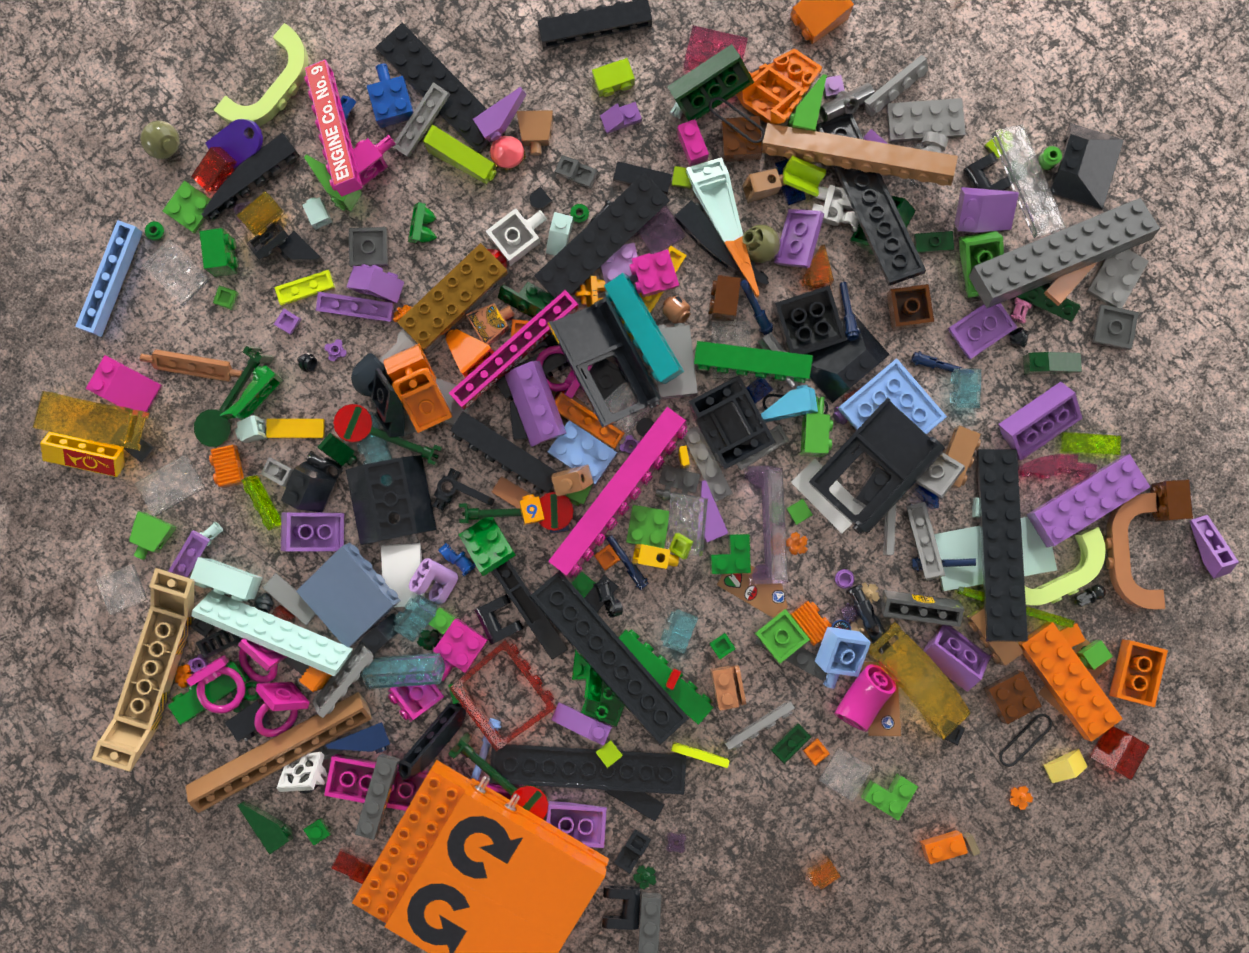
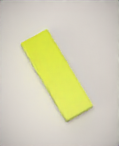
(304, 287)
(700, 754)

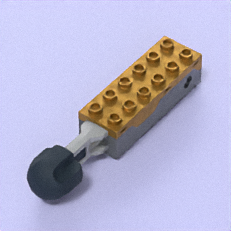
(440, 310)

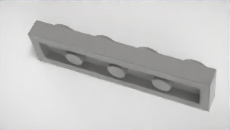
(896, 85)
(421, 119)
(707, 464)
(925, 541)
(753, 729)

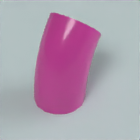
(866, 697)

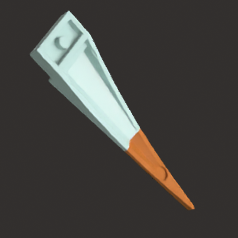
(715, 193)

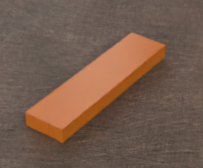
(587, 421)

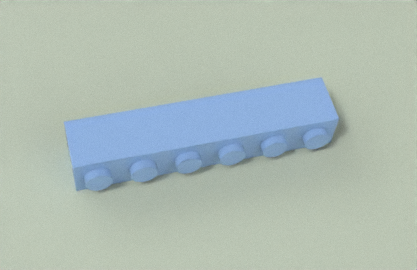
(109, 278)

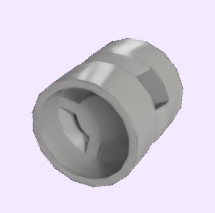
(934, 142)

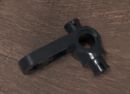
(443, 498)

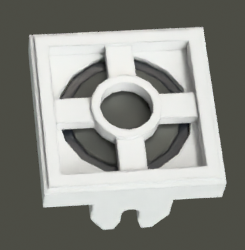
(303, 774)

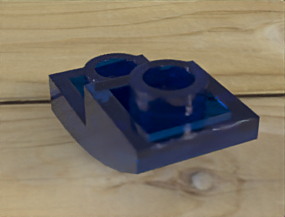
(759, 389)

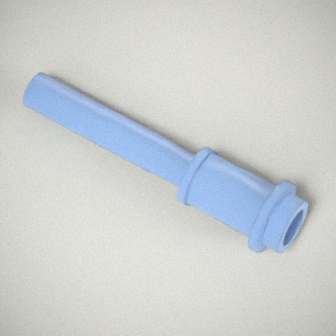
(485, 748)

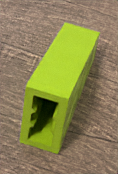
(459, 155)

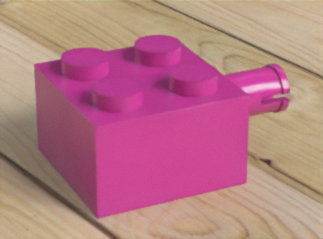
(370, 158)
(460, 646)

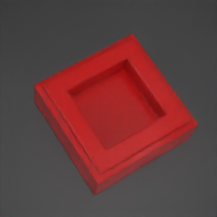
(673, 678)

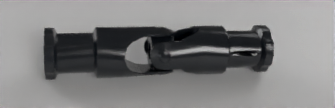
(866, 612)

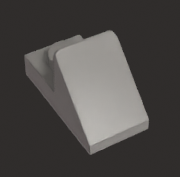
(277, 472)

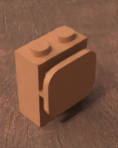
(727, 687)

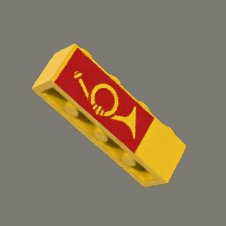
(82, 454)

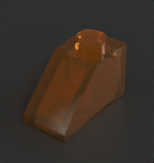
(820, 271)

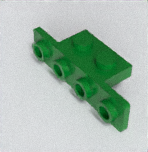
(584, 672)

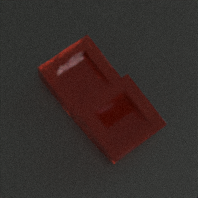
(352, 866)

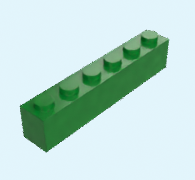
(753, 361)
(684, 693)

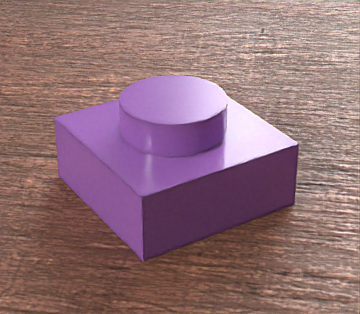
(287, 321)

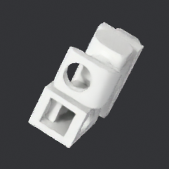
(835, 202)

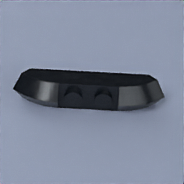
(432, 741)

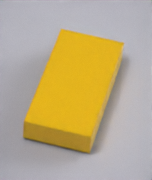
(683, 457)

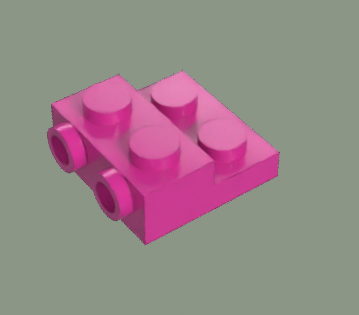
(654, 273)
(414, 699)

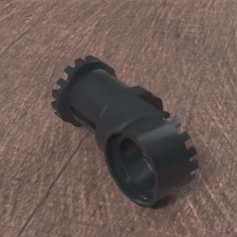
(323, 464)
(605, 594)

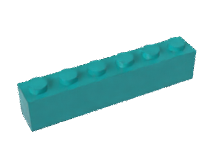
(643, 328)

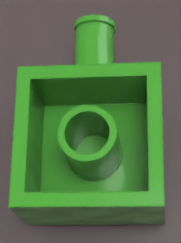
(815, 432)

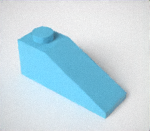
(792, 404)

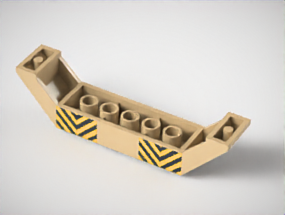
(150, 671)

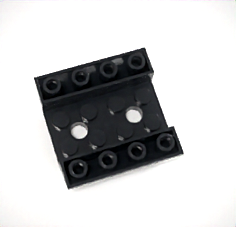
(405, 495)

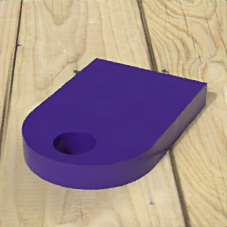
(236, 142)

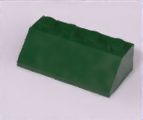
(717, 77)

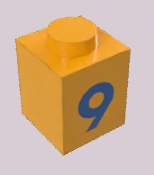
(531, 509)

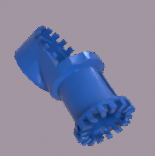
(460, 561)

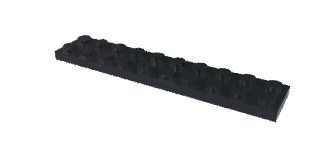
(876, 212)
(1001, 546)
(609, 657)
(587, 771)

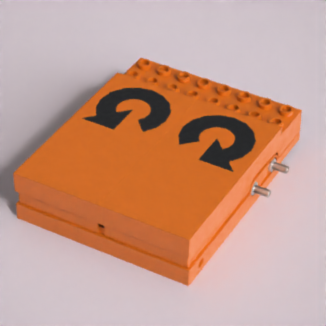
(479, 873)

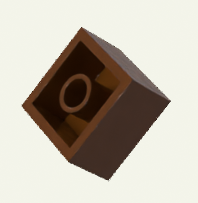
(737, 147)
(725, 299)
(910, 307)
(1172, 500)
(1012, 697)

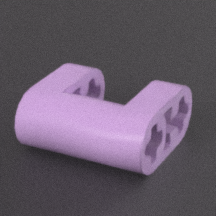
(440, 574)

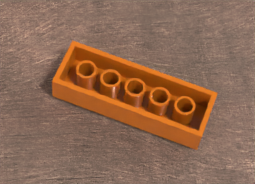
(1069, 681)

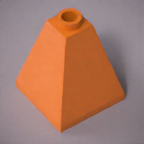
(467, 351)

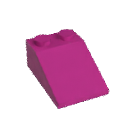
(123, 385)

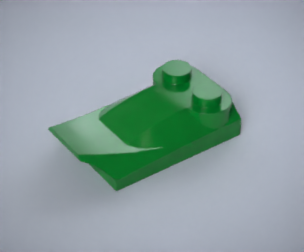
(258, 390)

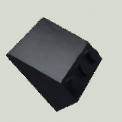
(809, 321)

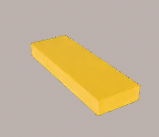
(295, 428)

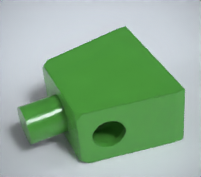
(149, 534)

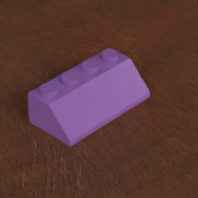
(535, 403)
(1041, 420)

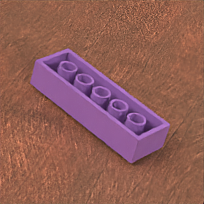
(1088, 500)

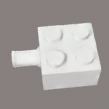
(515, 235)

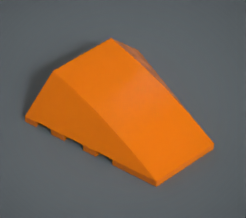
(779, 86)

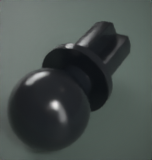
(1090, 595)

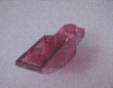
(1049, 465)

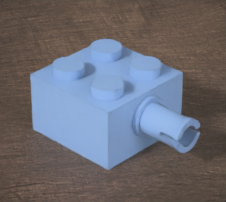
(842, 654)

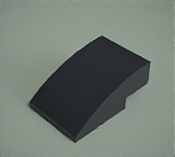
(388, 406)

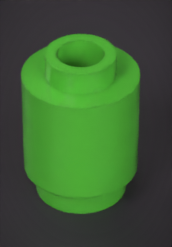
(1050, 157)

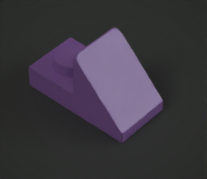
(620, 117)

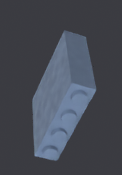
(348, 595)

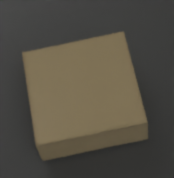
(971, 844)

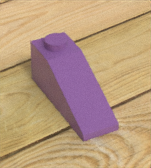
(498, 117)
(714, 523)
(1212, 547)
(581, 724)

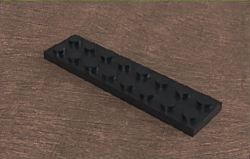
(423, 68)
(602, 237)

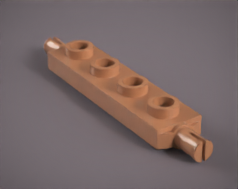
(191, 365)

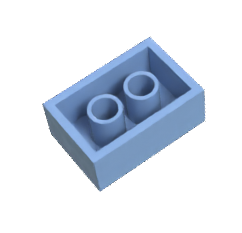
(580, 449)

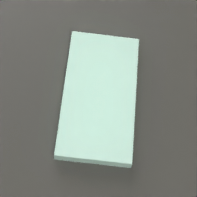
(967, 544)

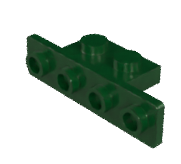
(528, 301)
(1066, 310)

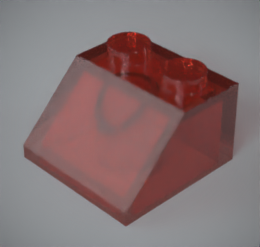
(1120, 752)

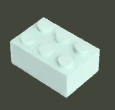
(225, 579)

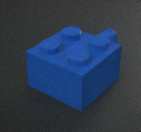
(390, 98)

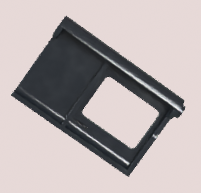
(594, 336)
(892, 443)

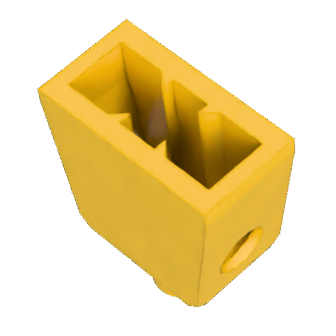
(647, 555)

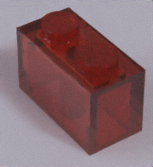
(214, 169)

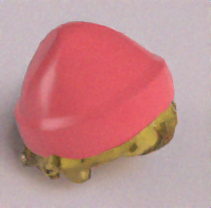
(507, 152)

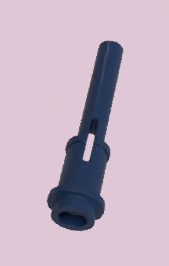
(759, 314)
(850, 320)
(931, 362)
(917, 565)
(633, 570)

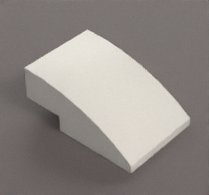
(398, 568)

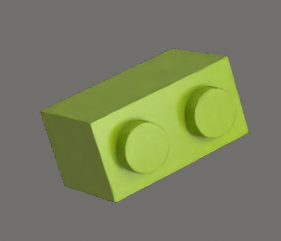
(613, 77)

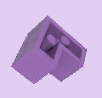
(375, 282)

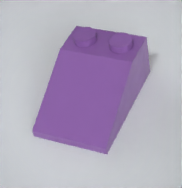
(985, 210)
(312, 531)
(580, 821)

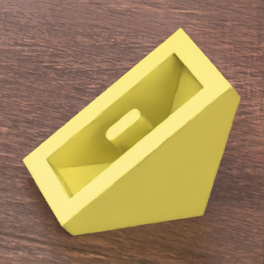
(1066, 766)

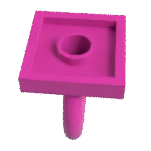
(570, 384)
(263, 656)
(212, 672)
(279, 697)

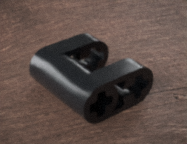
(978, 178)
(490, 622)
(630, 907)

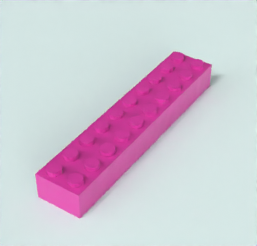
(619, 493)
(351, 778)

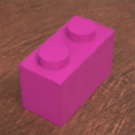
(692, 143)

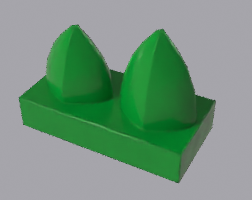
(417, 231)

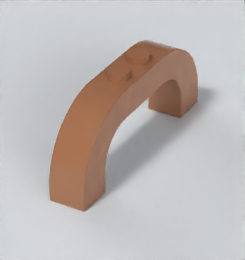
(1119, 555)

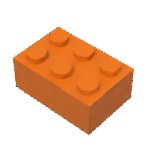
(1138, 673)

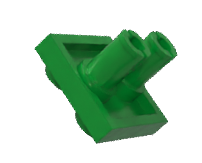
(607, 710)

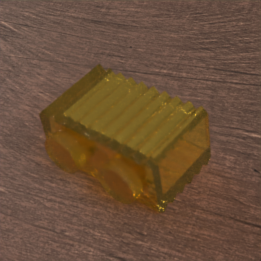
(260, 214)

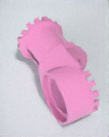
(1020, 310)

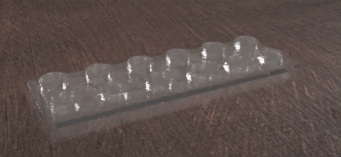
(1028, 180)

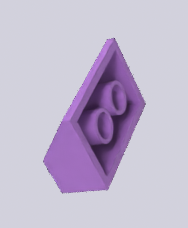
(957, 656)

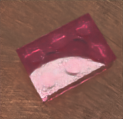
(707, 42)

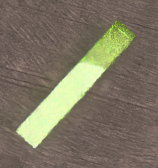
(1039, 614)

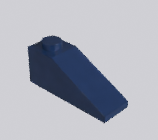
(369, 739)

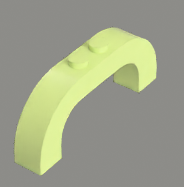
(280, 91)
(1091, 561)

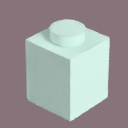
(317, 212)

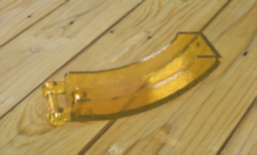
(90, 420)
(921, 681)

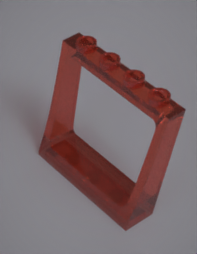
(478, 716)

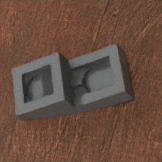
(576, 172)

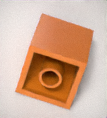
(820, 17)

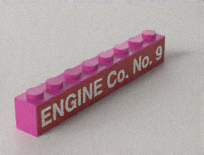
(333, 128)
(512, 351)

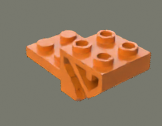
(417, 388)

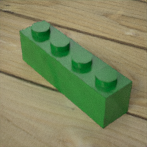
(187, 706)

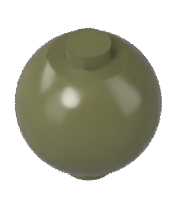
(160, 139)
(761, 243)

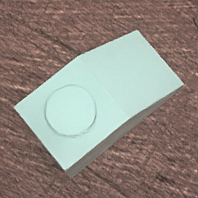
(559, 233)
(251, 429)

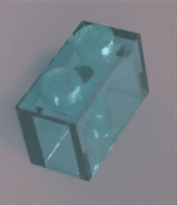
(966, 387)
(415, 617)
(679, 631)

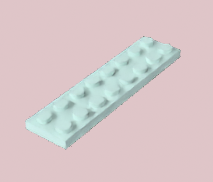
(272, 632)

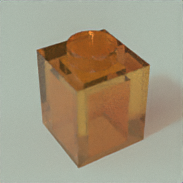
(823, 873)

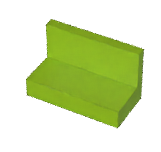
(803, 175)

